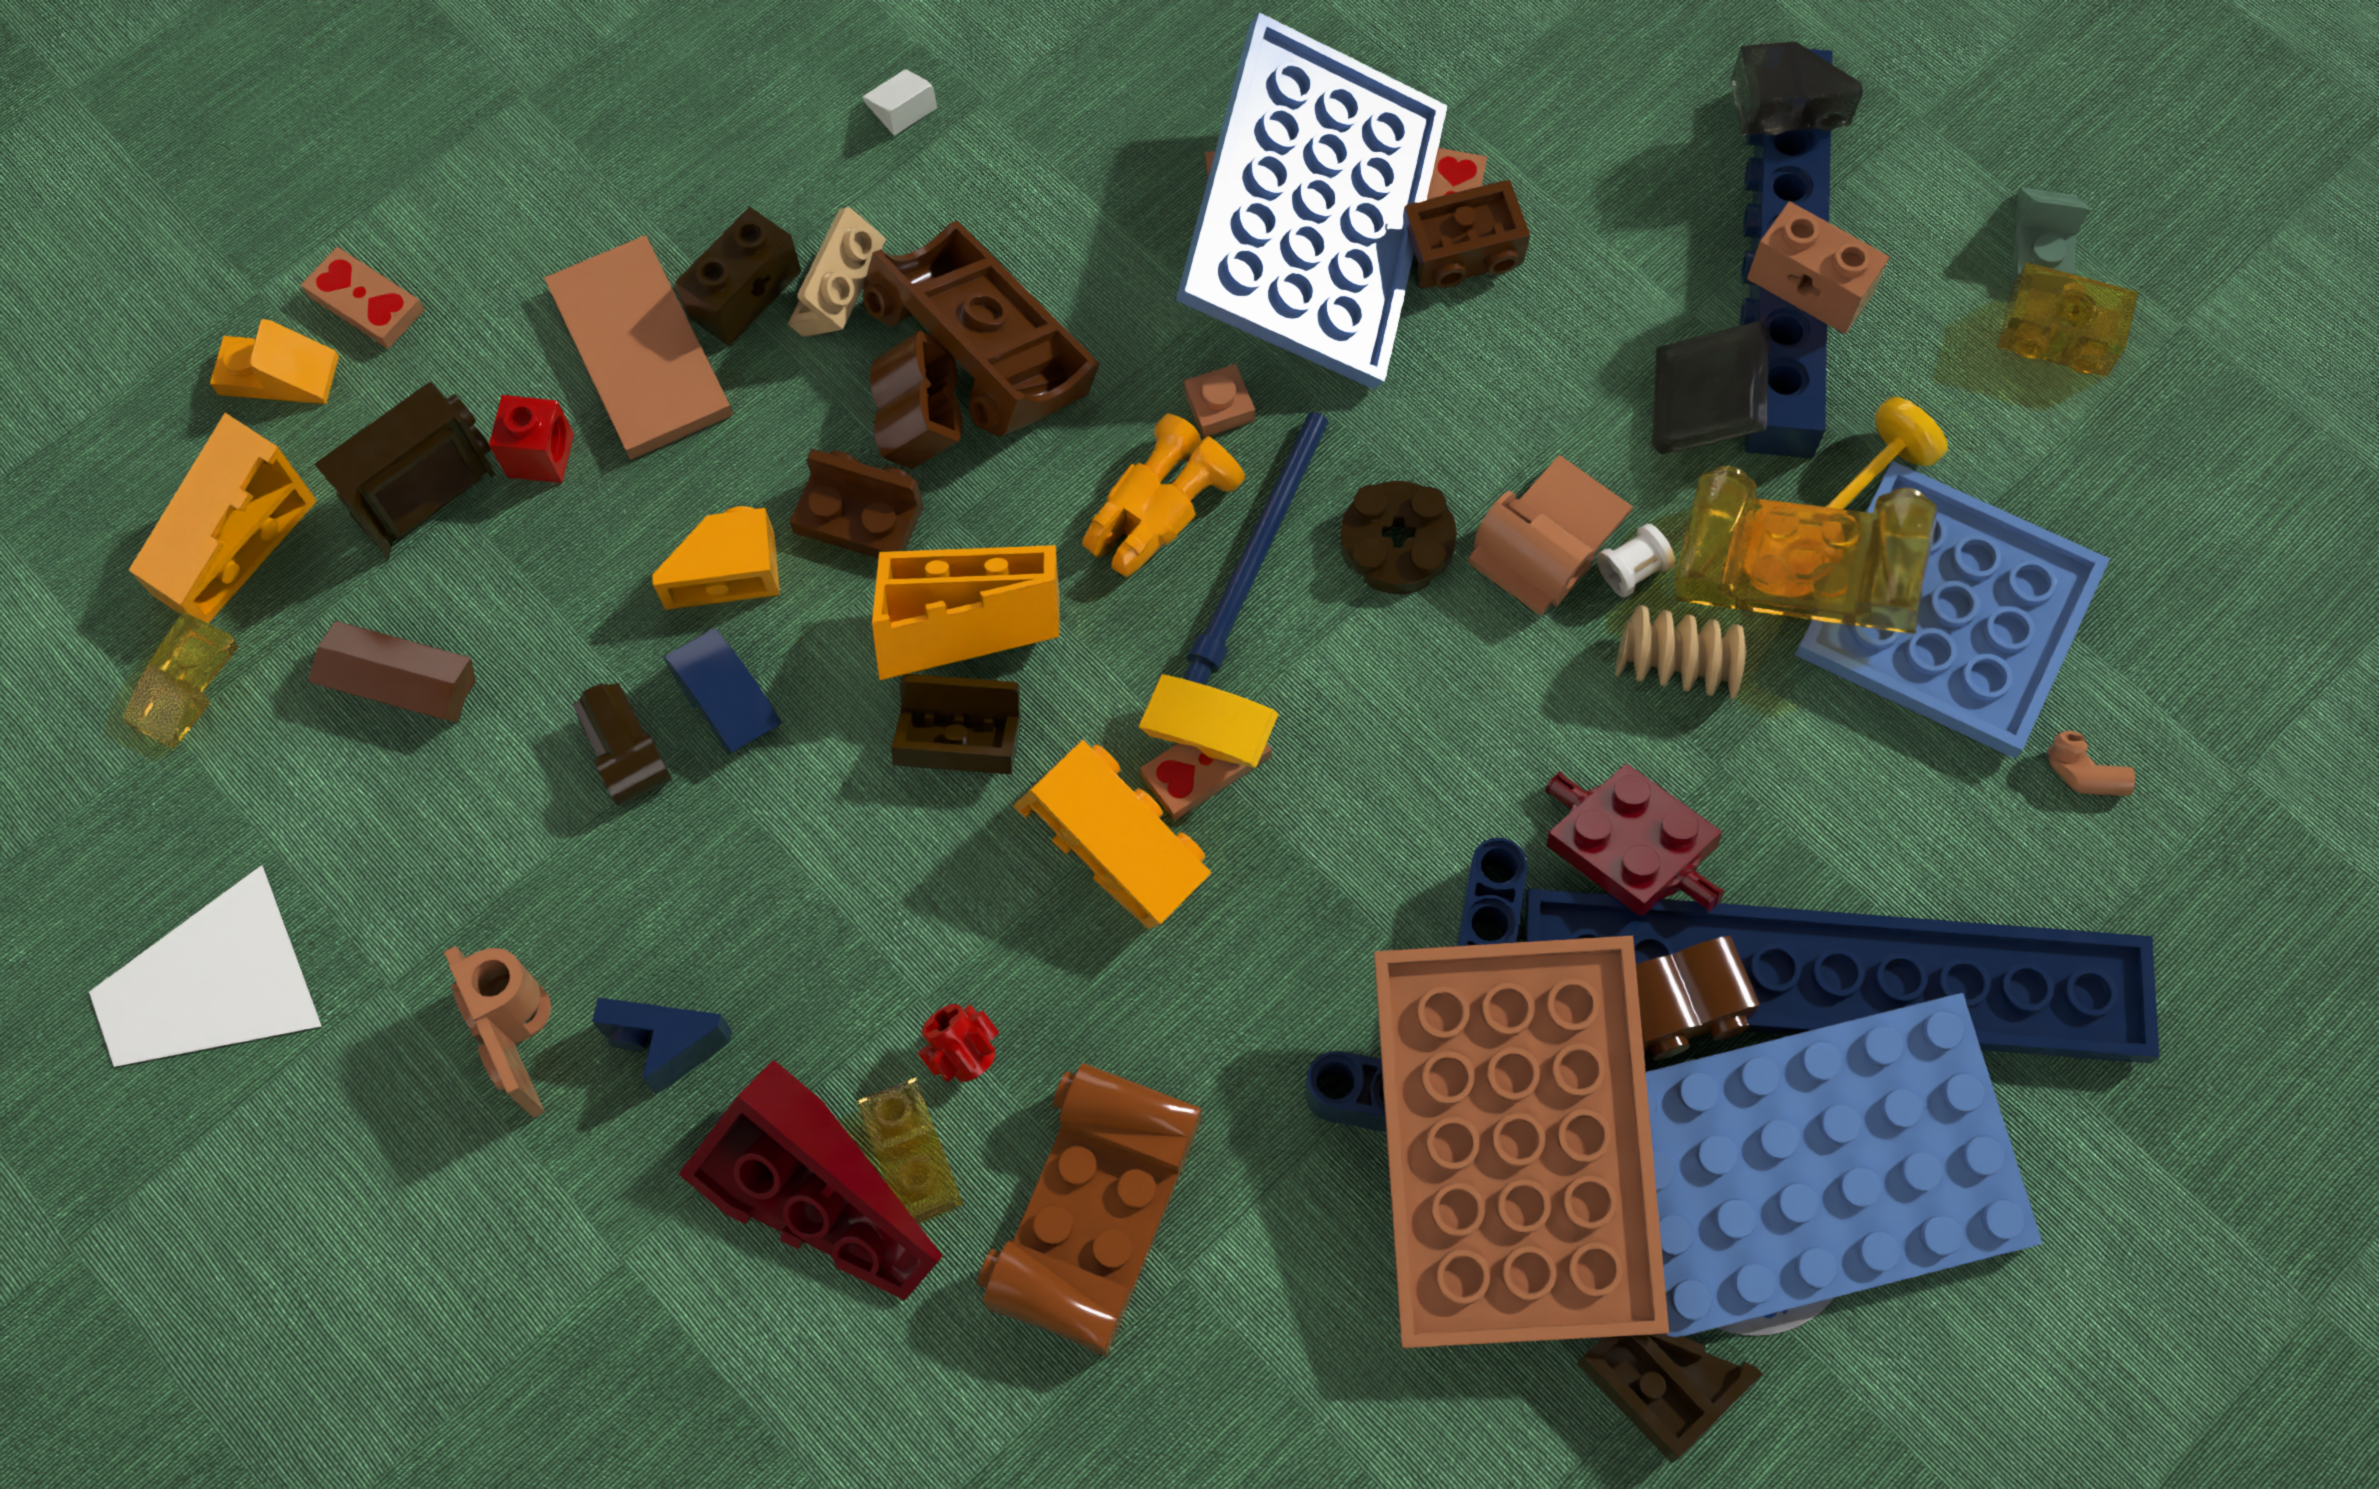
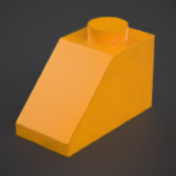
(721, 561)

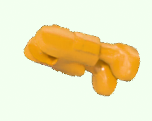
(1155, 511)

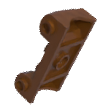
(988, 323)

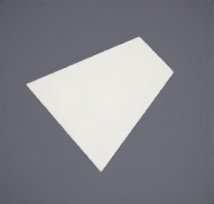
(208, 982)

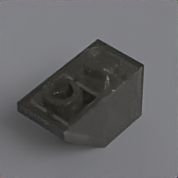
(1791, 89)

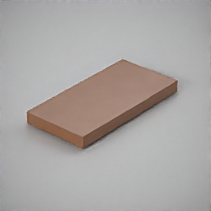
(638, 347)

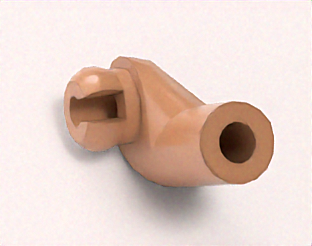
(2081, 773)

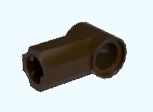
(624, 752)

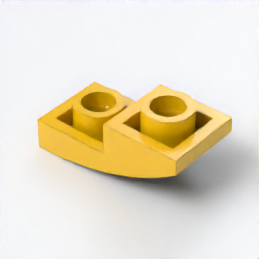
(1209, 719)

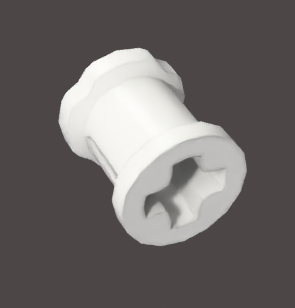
(1636, 560)

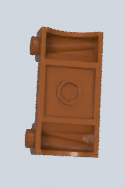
(1093, 1208)

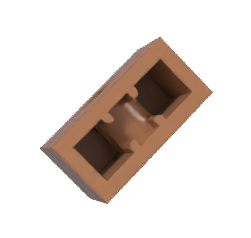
(1817, 267)

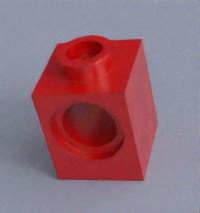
(531, 438)

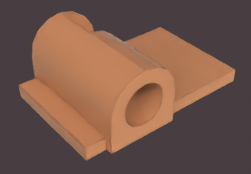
(1549, 536)
(495, 1001)

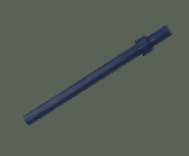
(1209, 648)

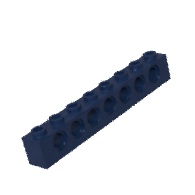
(1797, 170)

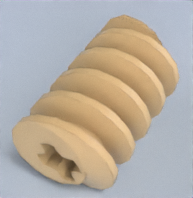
(1683, 650)

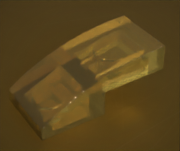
(174, 681)

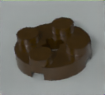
(1406, 506)

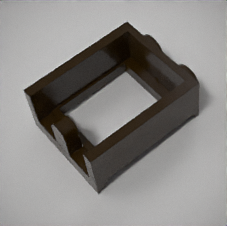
(400, 443)

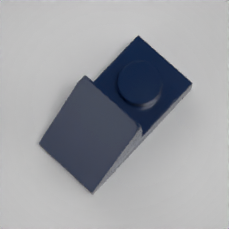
(676, 1036)

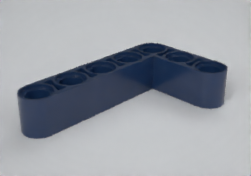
(1482, 902)

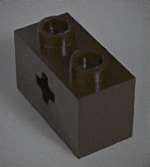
(738, 276)

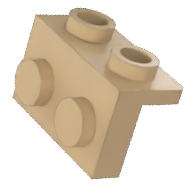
(836, 275)

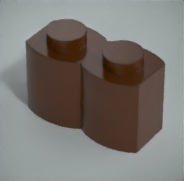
(915, 400)
(1692, 996)

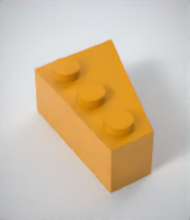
(222, 522)
(961, 604)
(1116, 833)

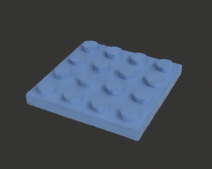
(1989, 626)

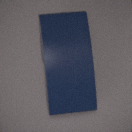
(722, 690)

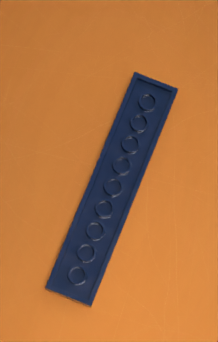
(1823, 968)

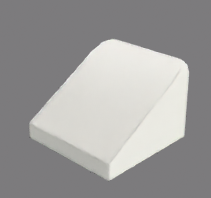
(901, 101)

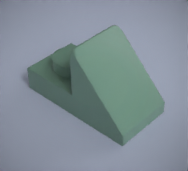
(2046, 230)

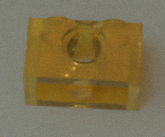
(2096, 316)

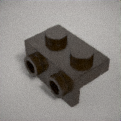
(957, 724)

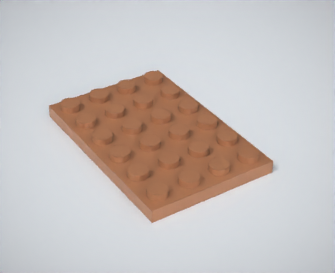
(1519, 1143)

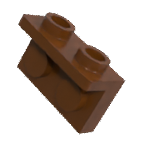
(1467, 234)
(857, 504)

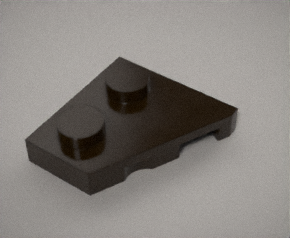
(1667, 1386)

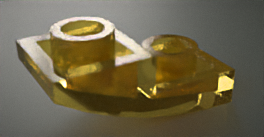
(910, 1150)

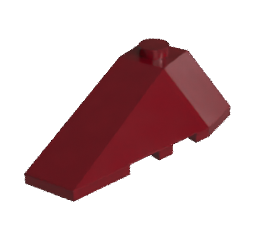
(800, 1172)

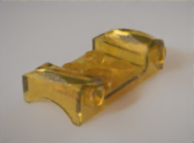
(1806, 557)

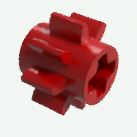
(958, 1043)

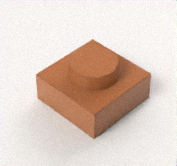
(1219, 400)

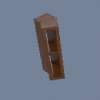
(393, 671)

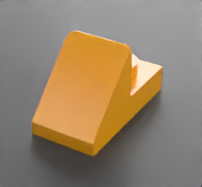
(274, 366)

